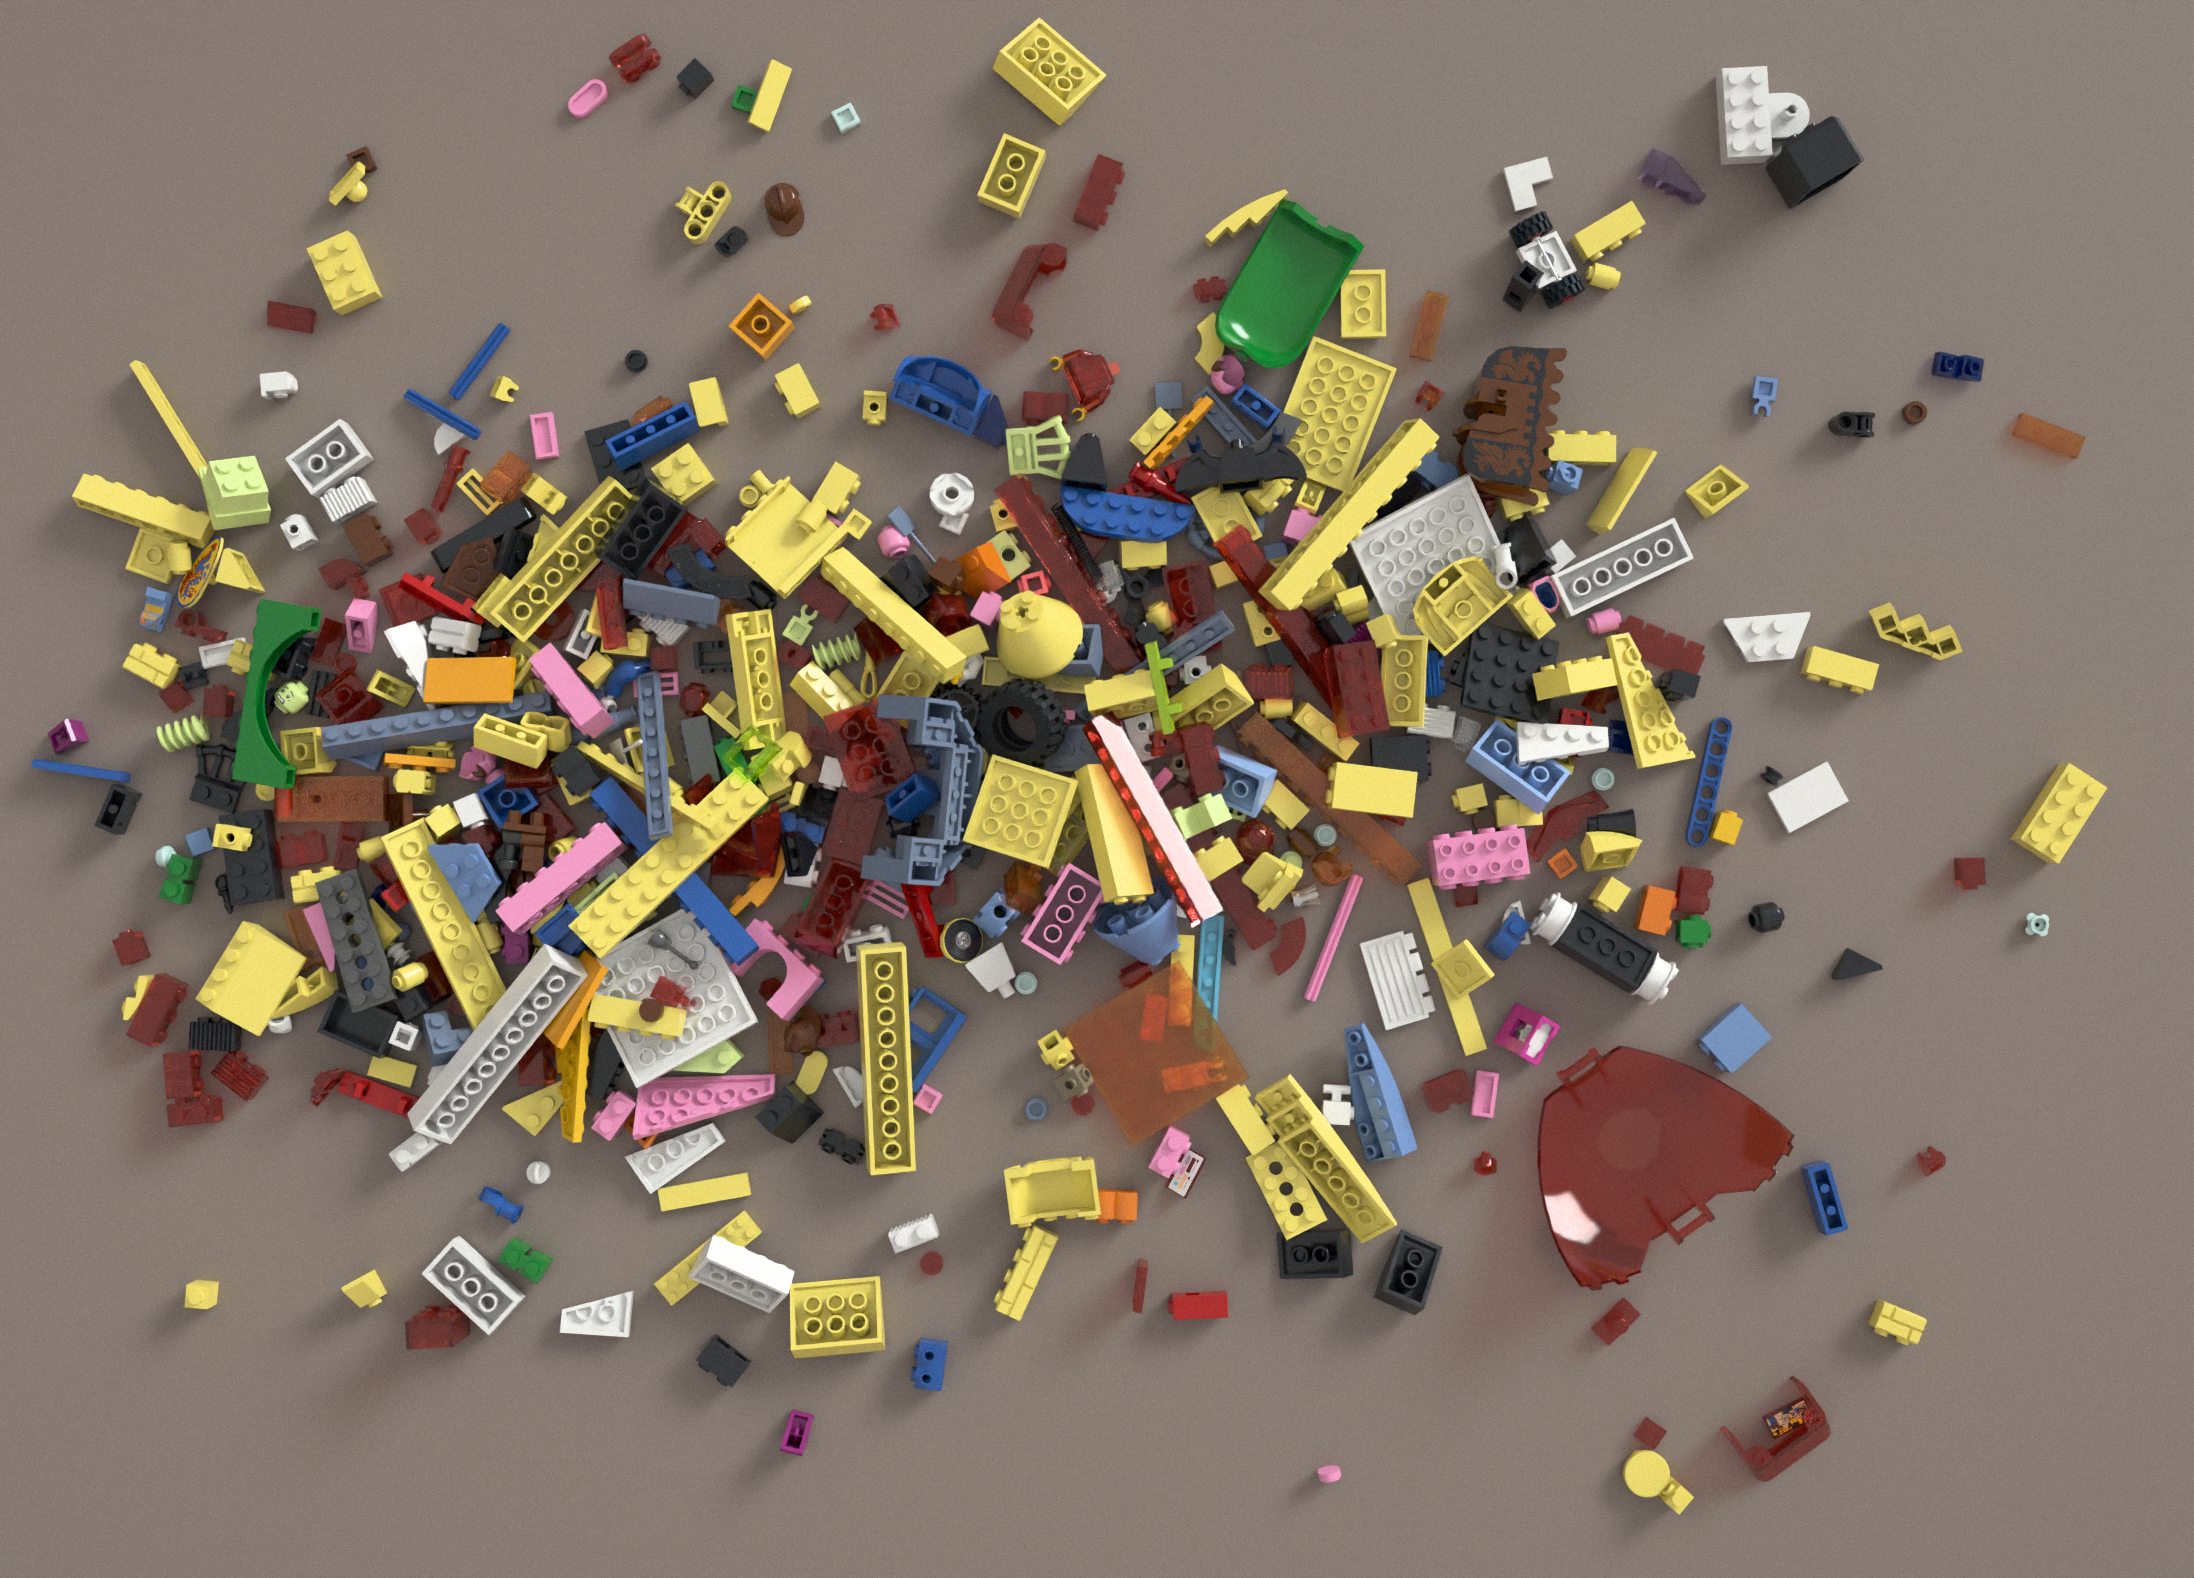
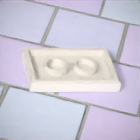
(1807, 797)

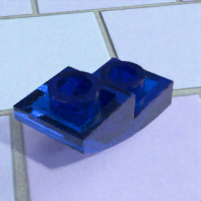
(1957, 367)

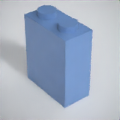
(1733, 1038)

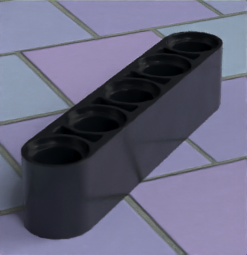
(514, 515)

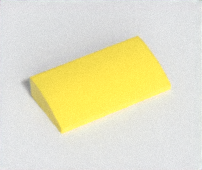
(1620, 490)

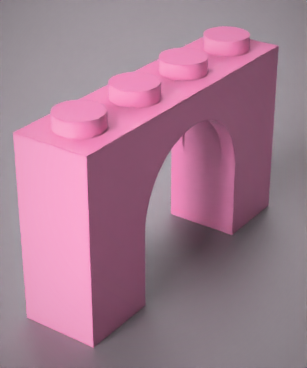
(800, 979)

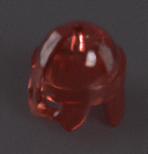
(1252, 846)

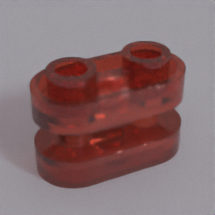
(632, 70)

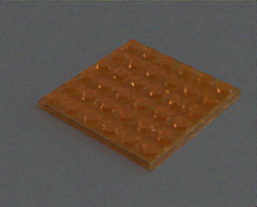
(1156, 1052)

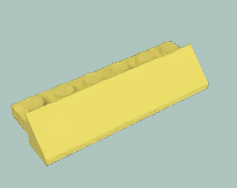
(756, 674)

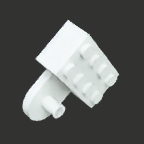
(1754, 117)

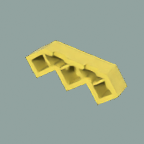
(1914, 633)

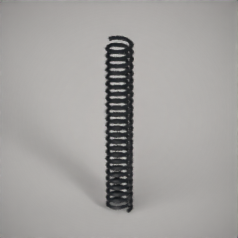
(1081, 546)

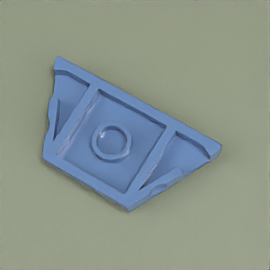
(467, 874)

